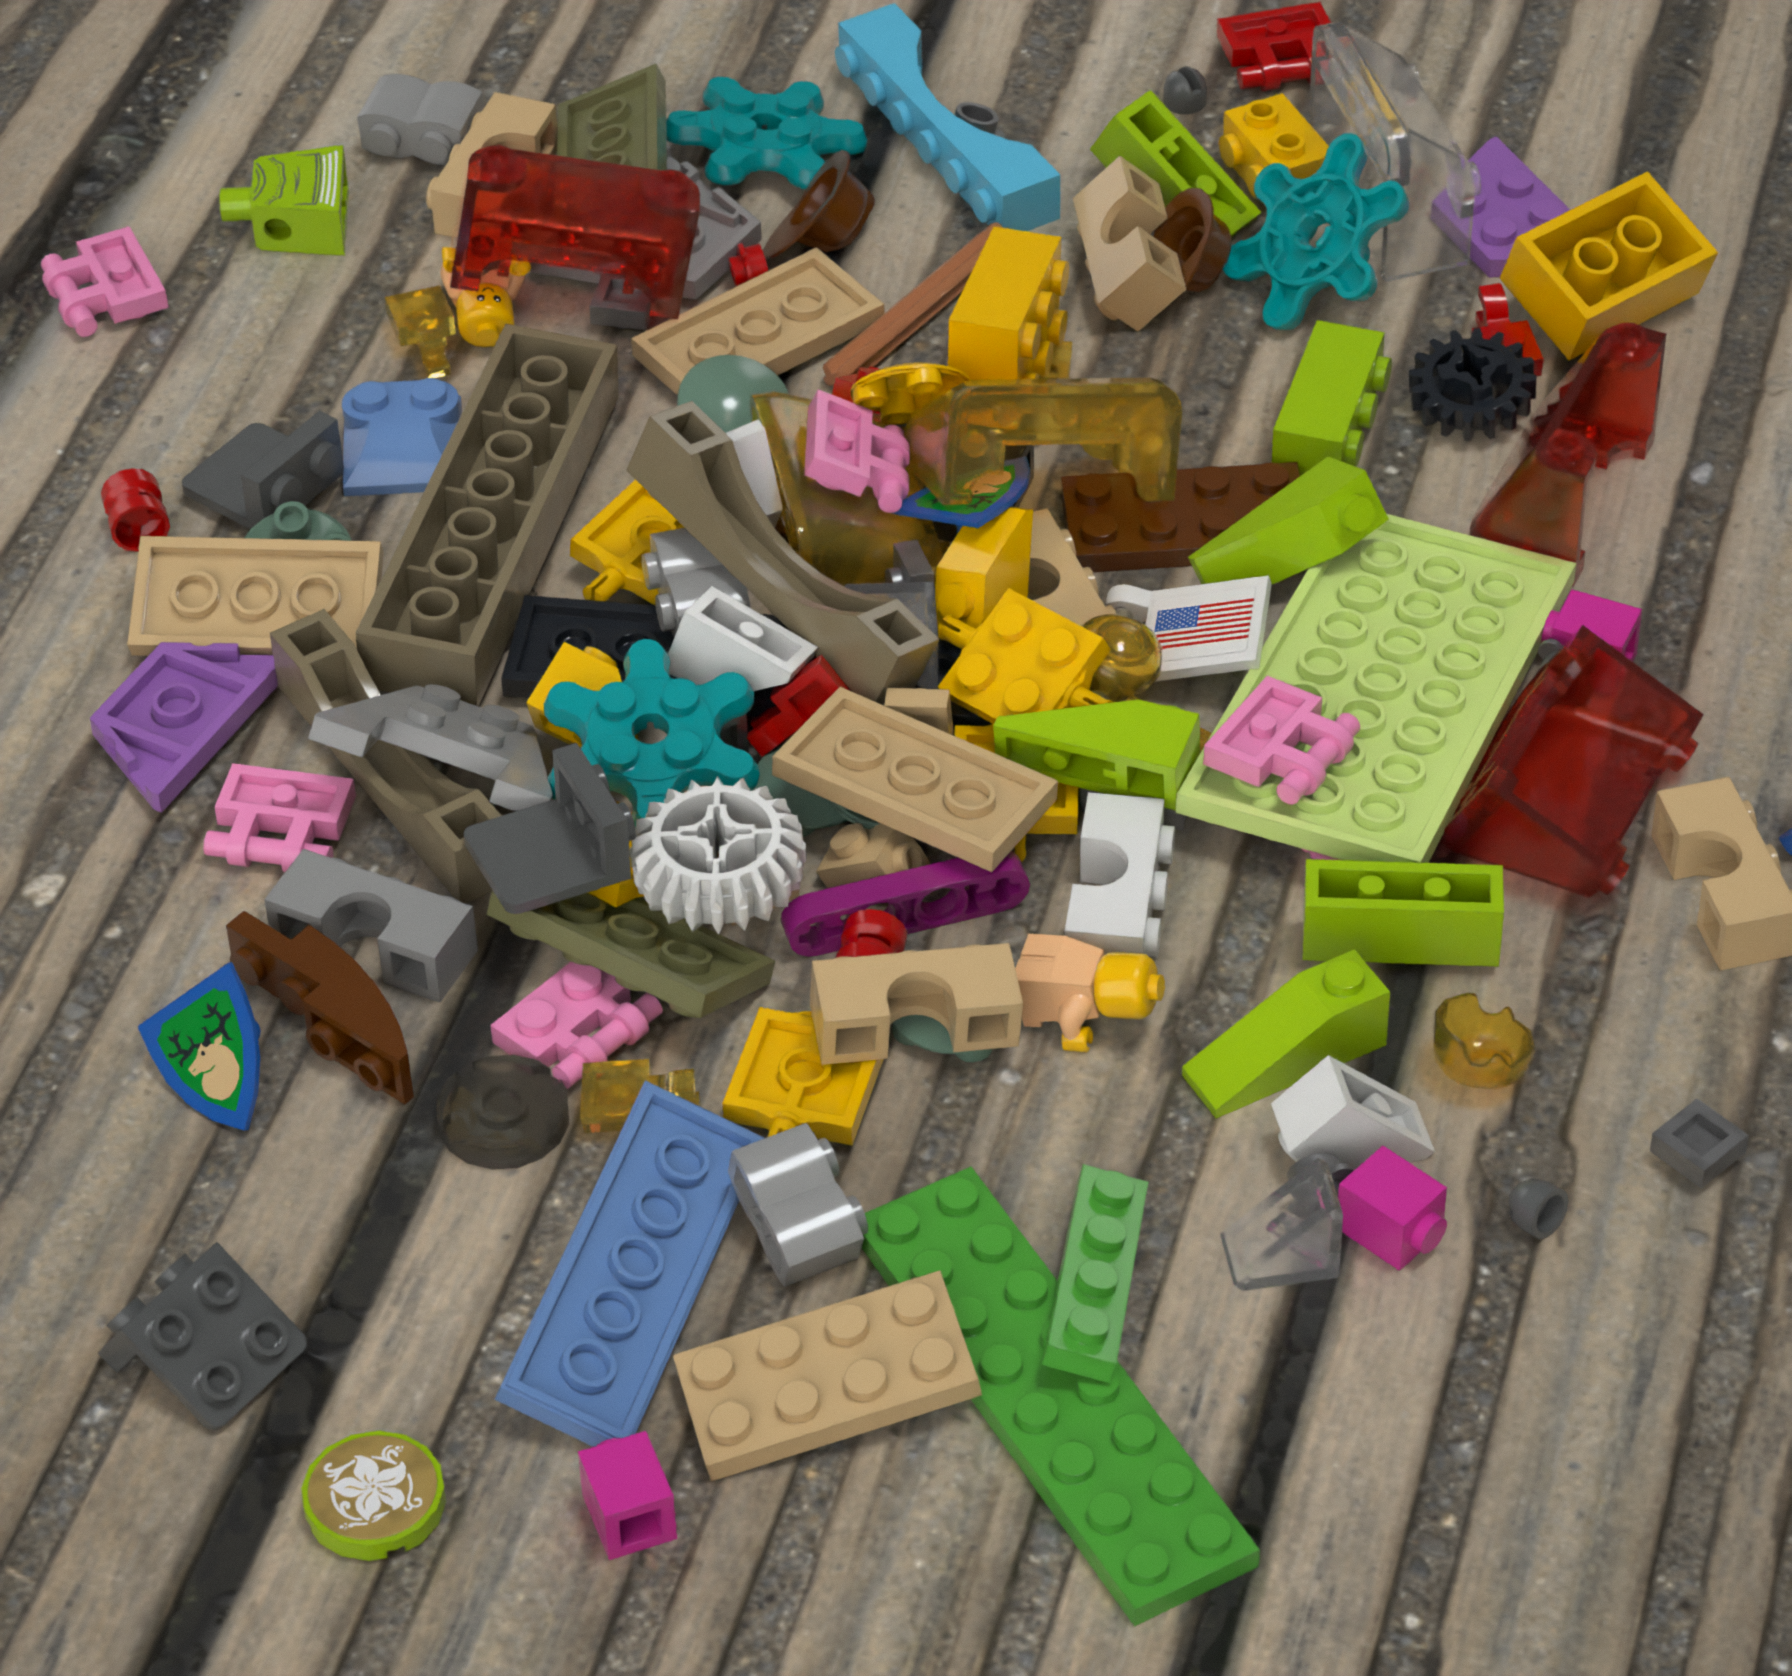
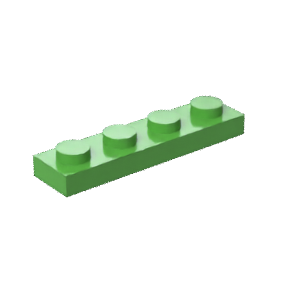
(1095, 1274)

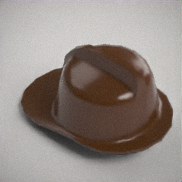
(828, 212)
(1196, 237)

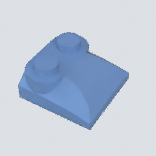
(396, 434)

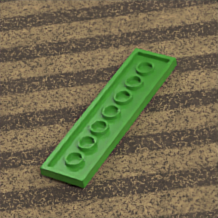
(1083, 1443)

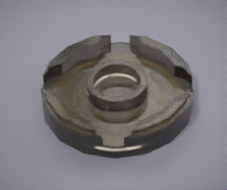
(503, 1112)

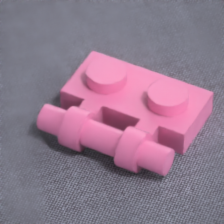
(120, 279)
(852, 452)
(1263, 738)
(278, 802)
(563, 1012)

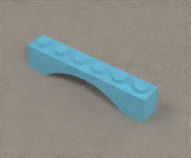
(993, 174)

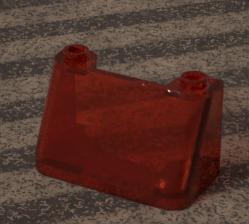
(576, 218)
(1592, 413)
(1573, 769)

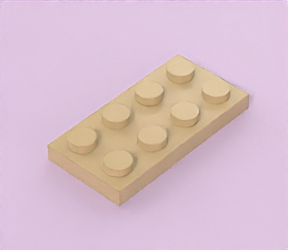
(771, 319)
(246, 588)
(915, 778)
(826, 1375)

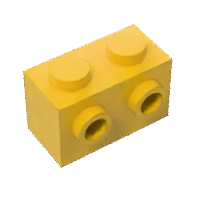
(1268, 134)

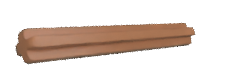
(908, 313)

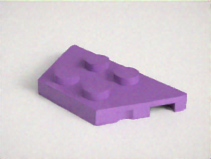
(1507, 206)
(180, 713)

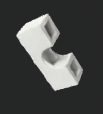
(1123, 851)

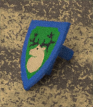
(990, 498)
(209, 1048)

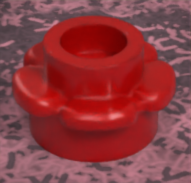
(747, 263)

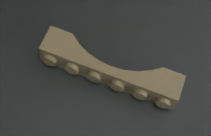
(699, 480)
(322, 671)

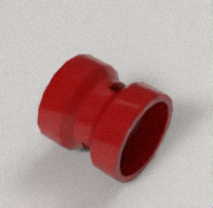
(134, 507)
(872, 933)

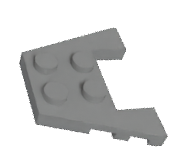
(718, 231)
(449, 730)

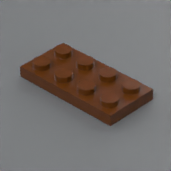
(1124, 532)

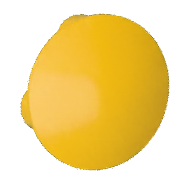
(904, 388)

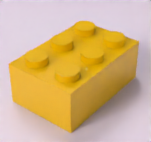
(1608, 264)
(1010, 308)

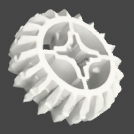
(756, 863)

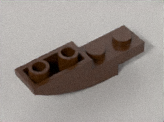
(340, 1001)

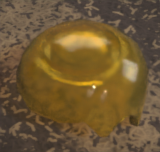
(1133, 657)
(1480, 1046)

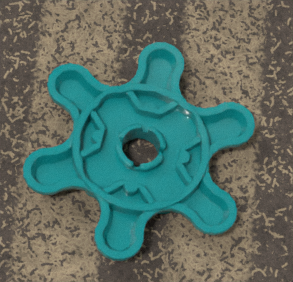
(741, 146)
(1292, 219)
(684, 711)

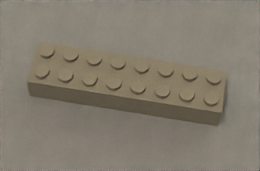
(489, 513)

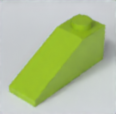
(1166, 152)
(1296, 527)
(1106, 747)
(1318, 1013)

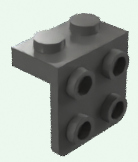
(268, 469)
(559, 844)
(207, 1336)

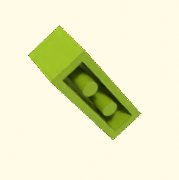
(1332, 396)
(1403, 912)

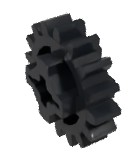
(1472, 384)

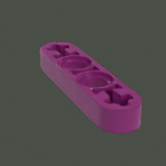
(905, 894)

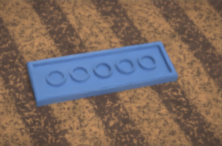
(629, 1271)

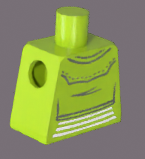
(294, 201)

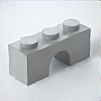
(420, 934)

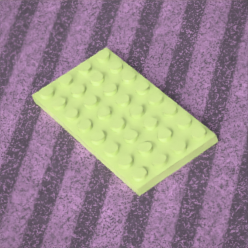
(1427, 651)

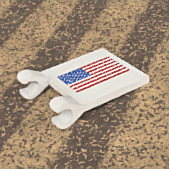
(1202, 625)

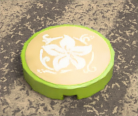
(373, 1495)

